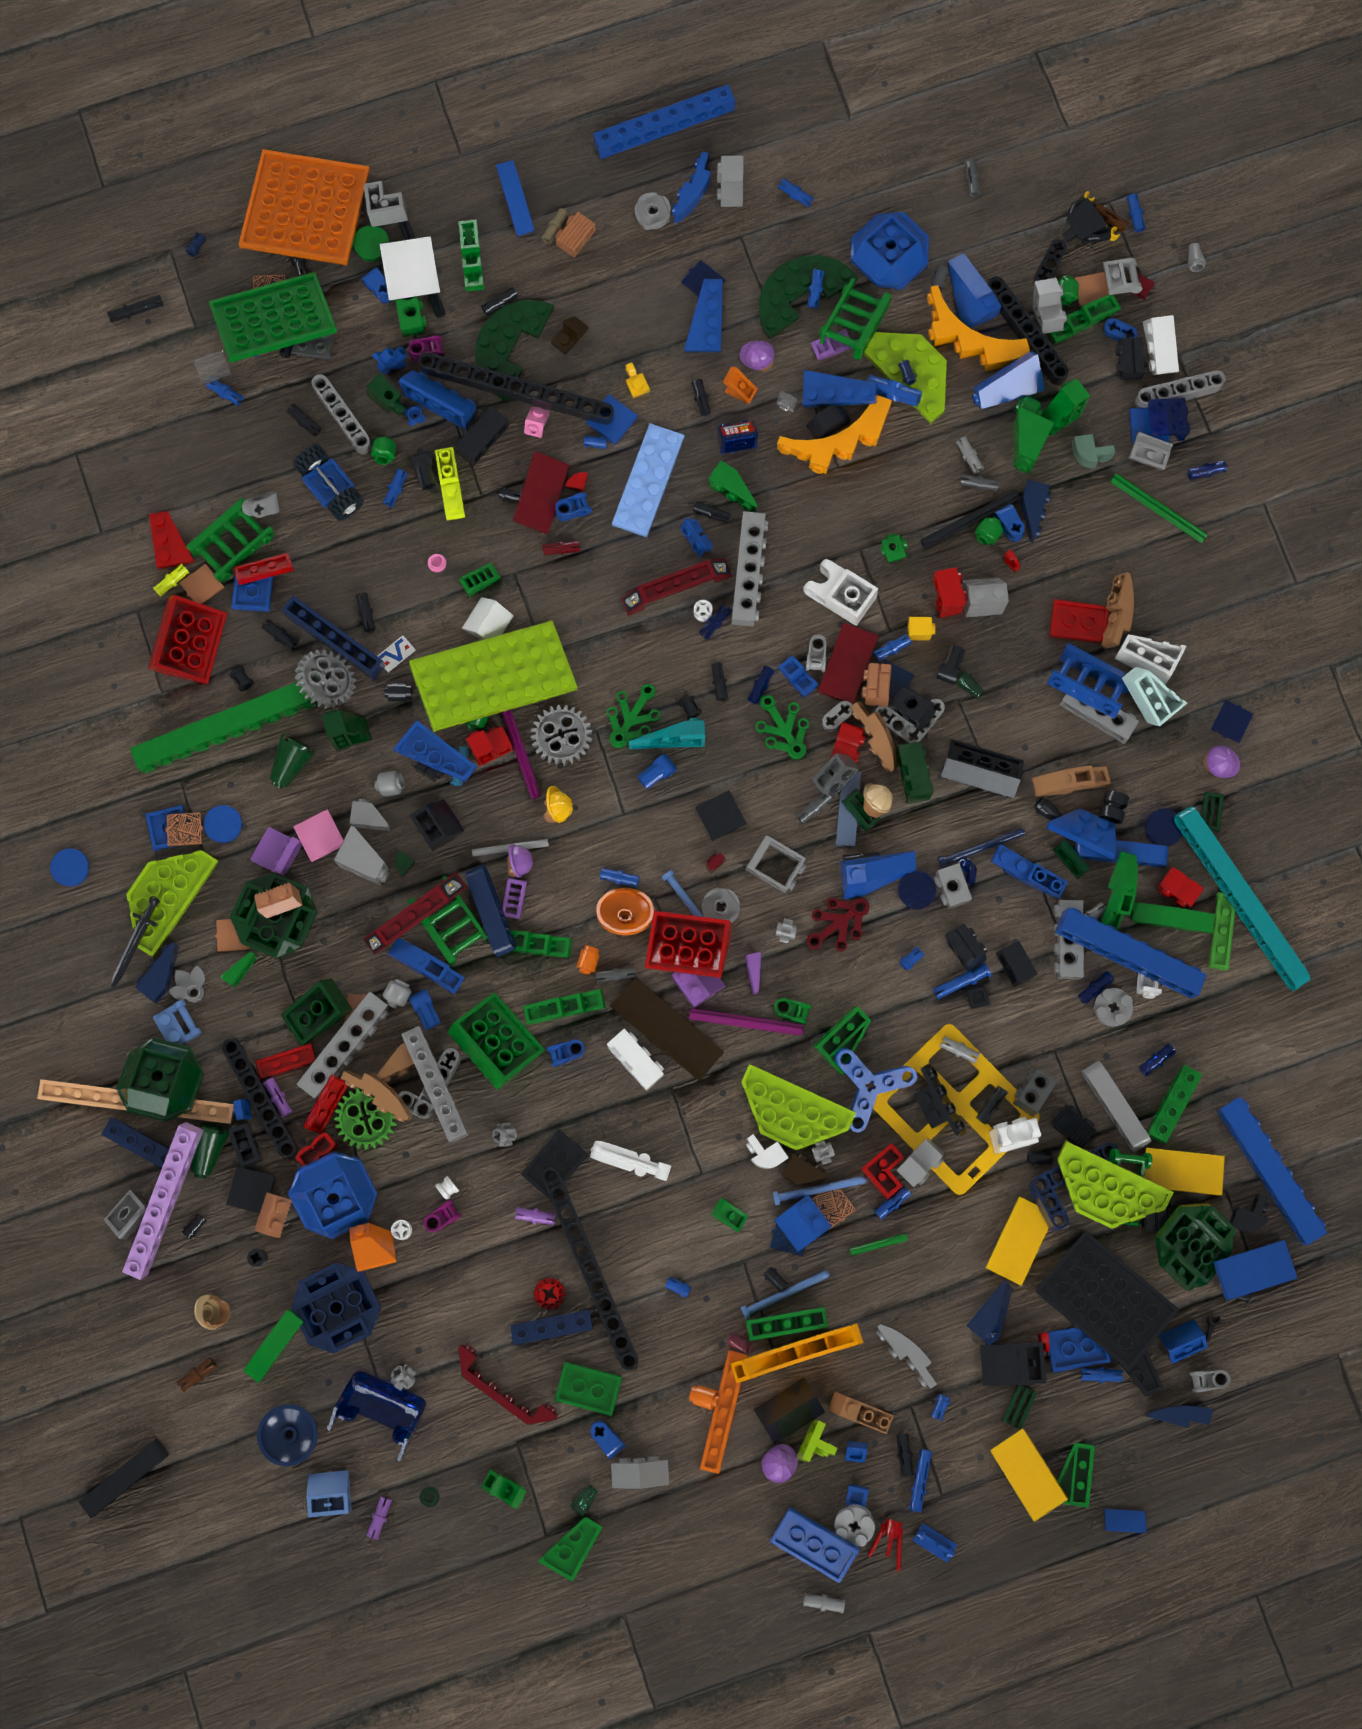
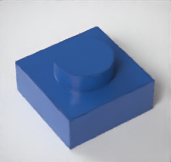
(242, 1110)
(856, 1451)
(856, 1495)

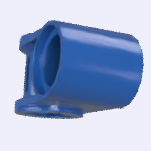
(377, 285)
(575, 504)
(1009, 521)
(564, 1052)
(609, 1441)

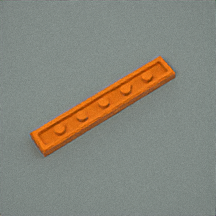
(722, 1417)

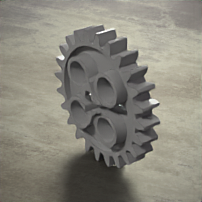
(325, 678)
(555, 719)

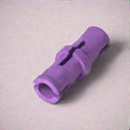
(277, 1097)
(535, 1216)
(379, 1517)

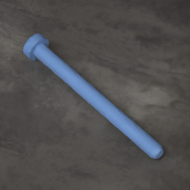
(681, 893)
(817, 1189)
(783, 1294)

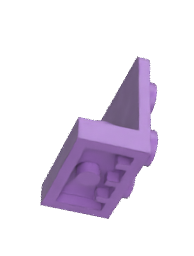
(276, 852)

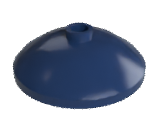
(273, 1435)

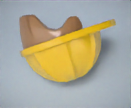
(558, 805)

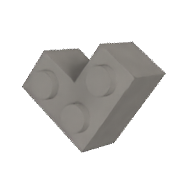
(731, 179)
(384, 208)
(1048, 305)
(917, 1165)
(640, 1473)

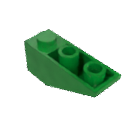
(730, 483)

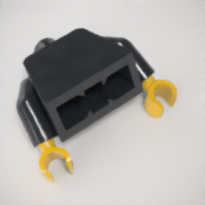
(1087, 222)

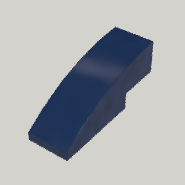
(1181, 1414)

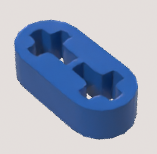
(1120, 329)

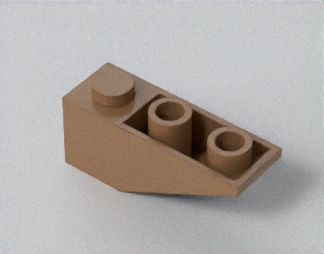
(397, 1064)
(860, 1412)

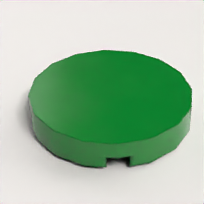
(368, 241)

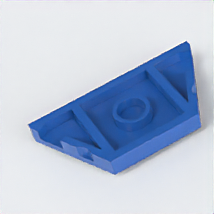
(1087, 830)

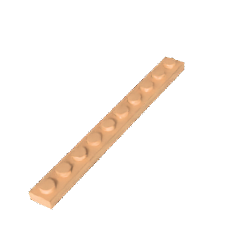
(110, 1099)

